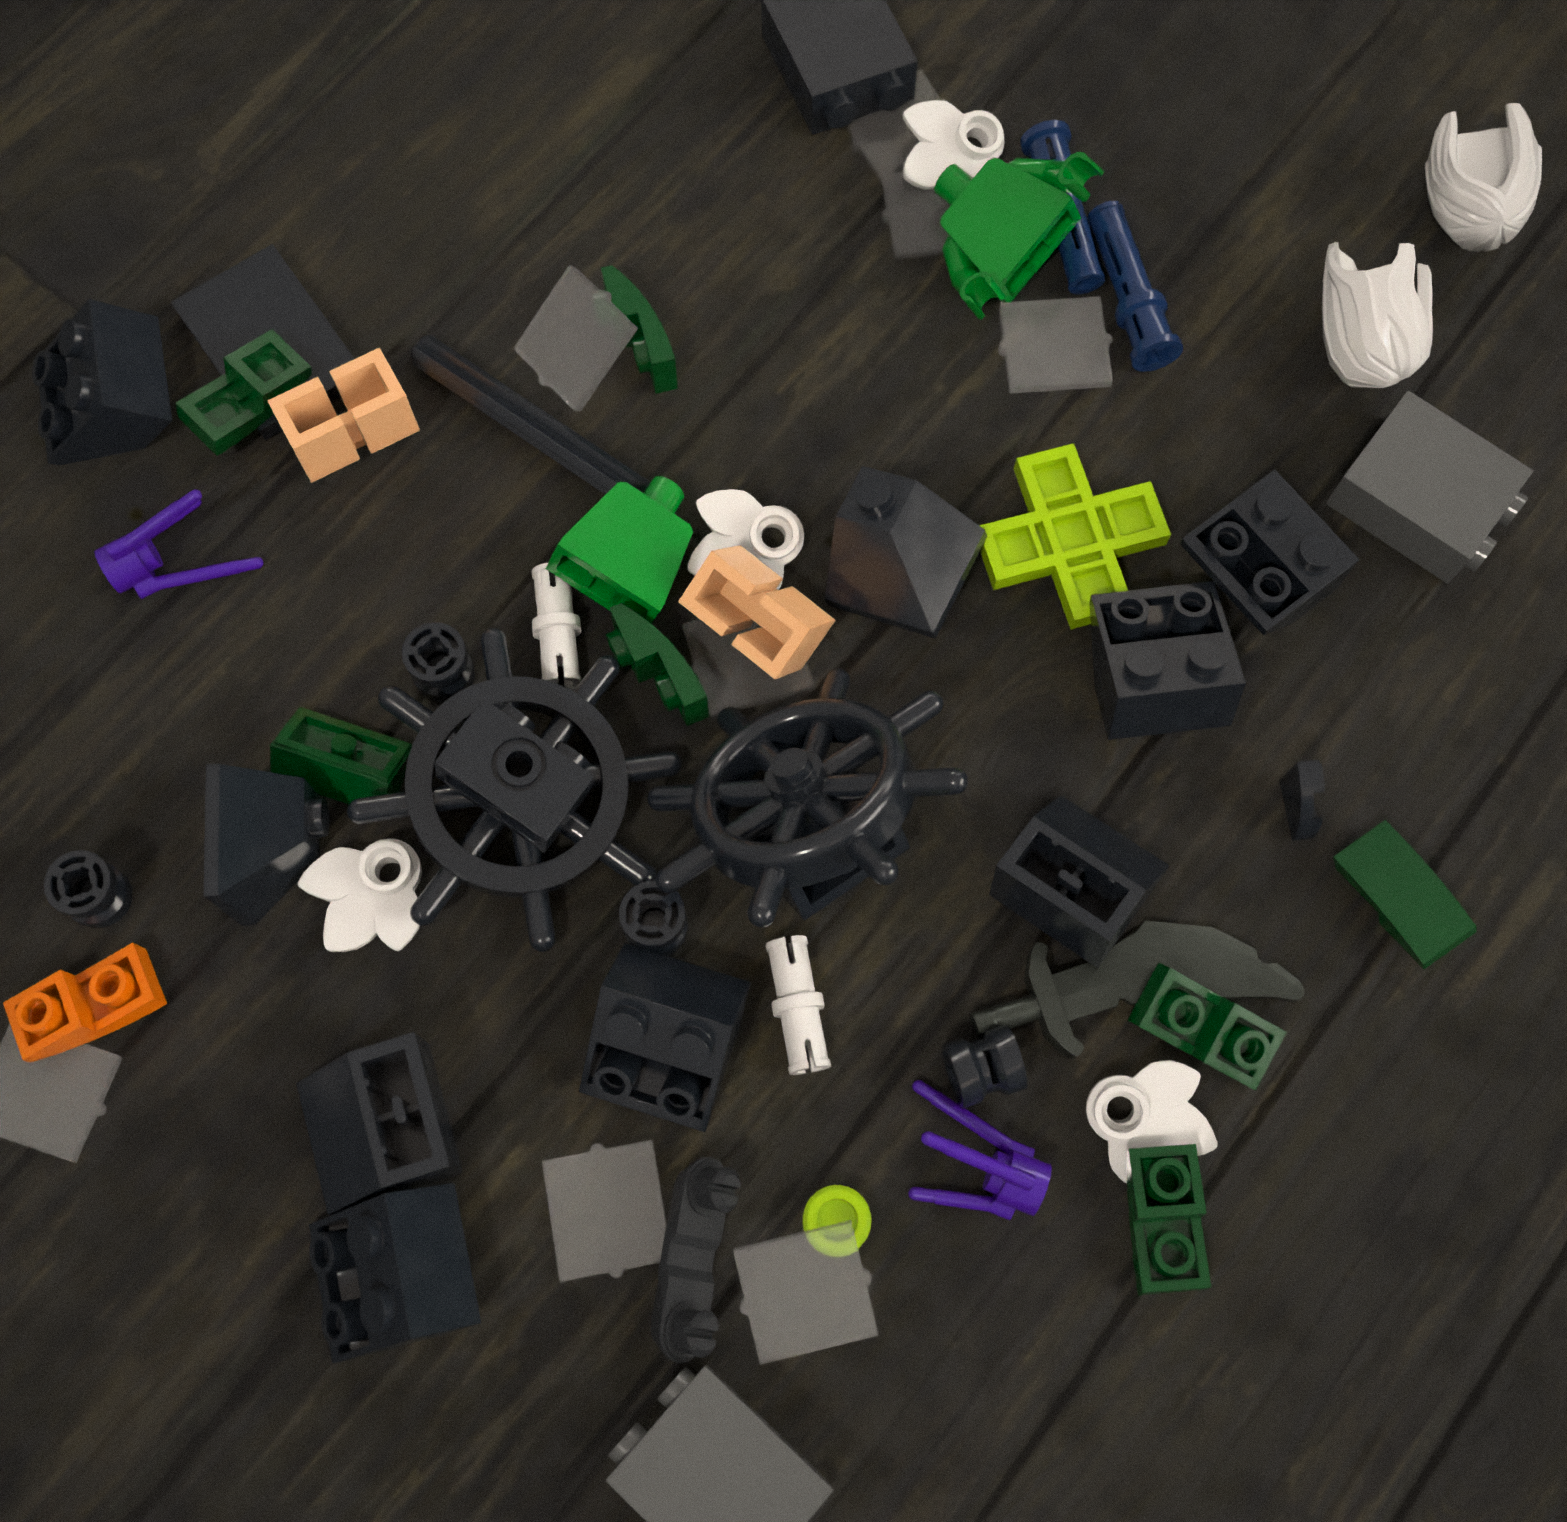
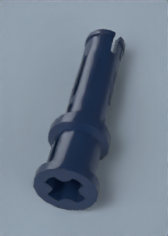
(1082, 263)
(1139, 307)

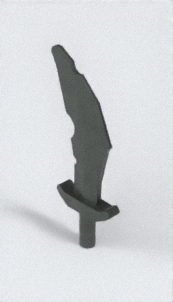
(1193, 950)

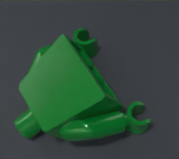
(1008, 221)

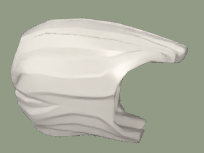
(1484, 180)
(1375, 319)

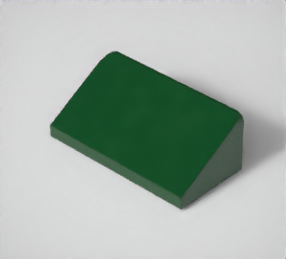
(339, 757)

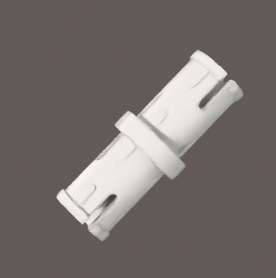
(556, 628)
(798, 1005)

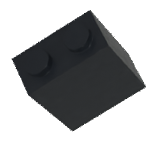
(839, 58)

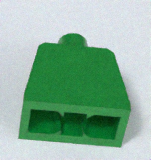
(626, 547)

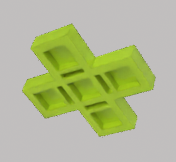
(1071, 532)

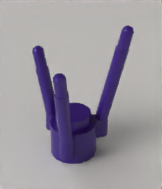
(133, 557)
(1013, 1177)

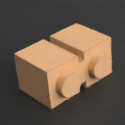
(375, 415)
(739, 589)

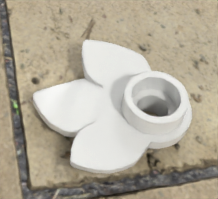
(944, 141)
(740, 520)
(358, 899)
(1157, 1115)

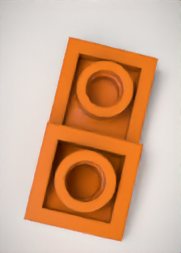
(83, 1007)

